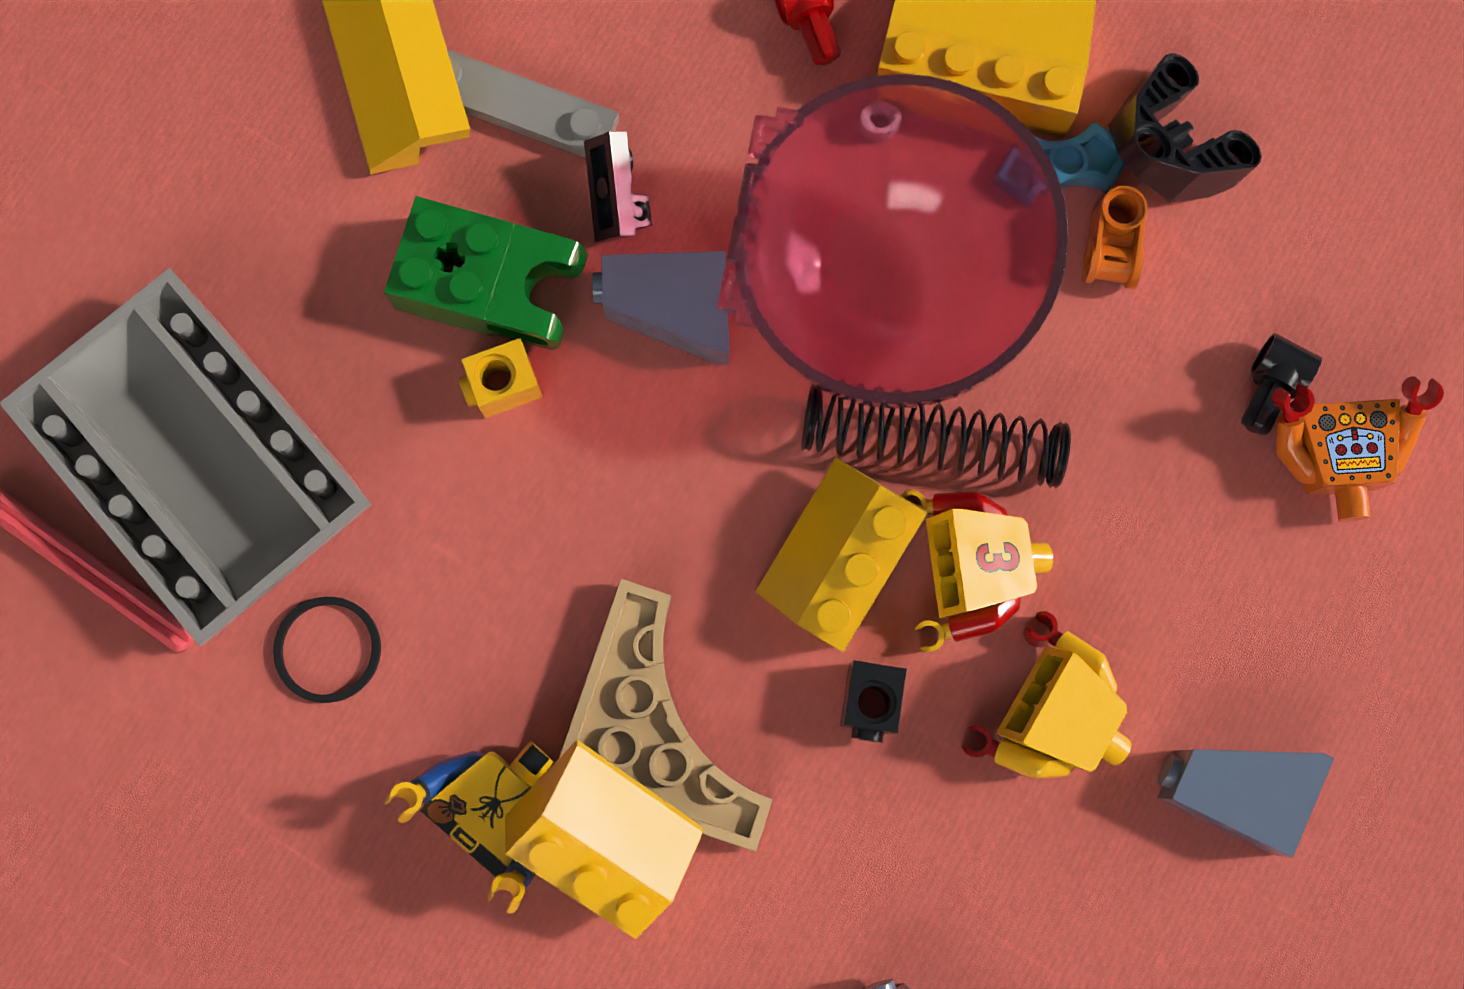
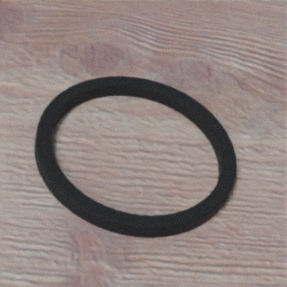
(286, 624)

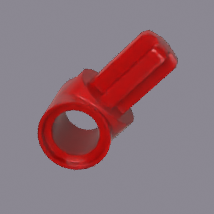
(813, 21)

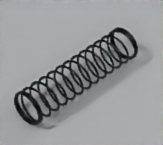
(1058, 436)

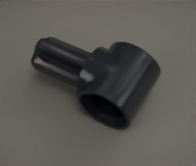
(1276, 366)

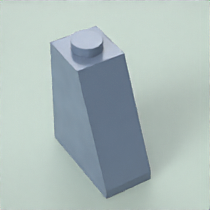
(668, 299)
(1248, 793)

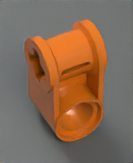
(1115, 248)

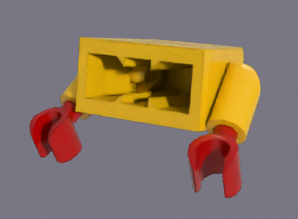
(1062, 713)

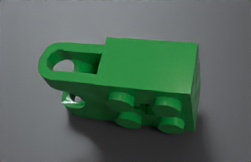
(496, 276)

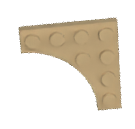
(635, 726)

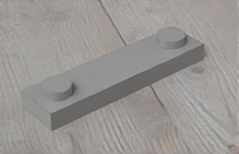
(529, 106)

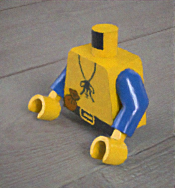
(470, 802)

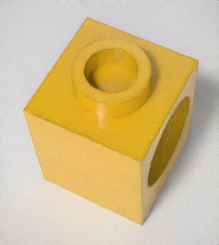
(506, 357)

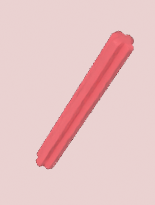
(92, 573)

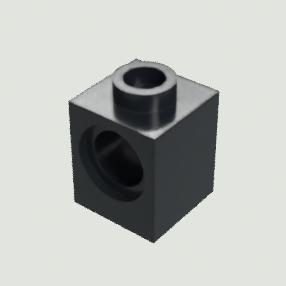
(885, 679)

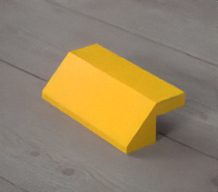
(396, 78)

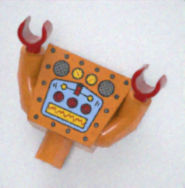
(1350, 444)

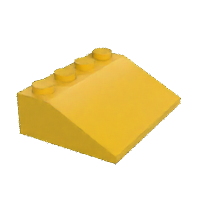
(1013, 51)

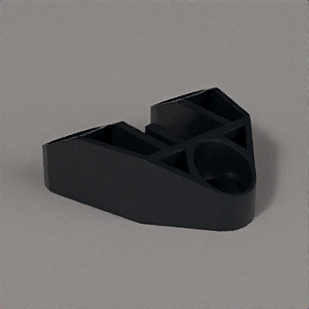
(1156, 150)

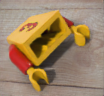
(978, 563)

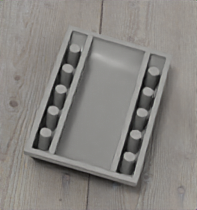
(186, 455)

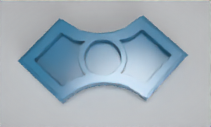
(1085, 159)

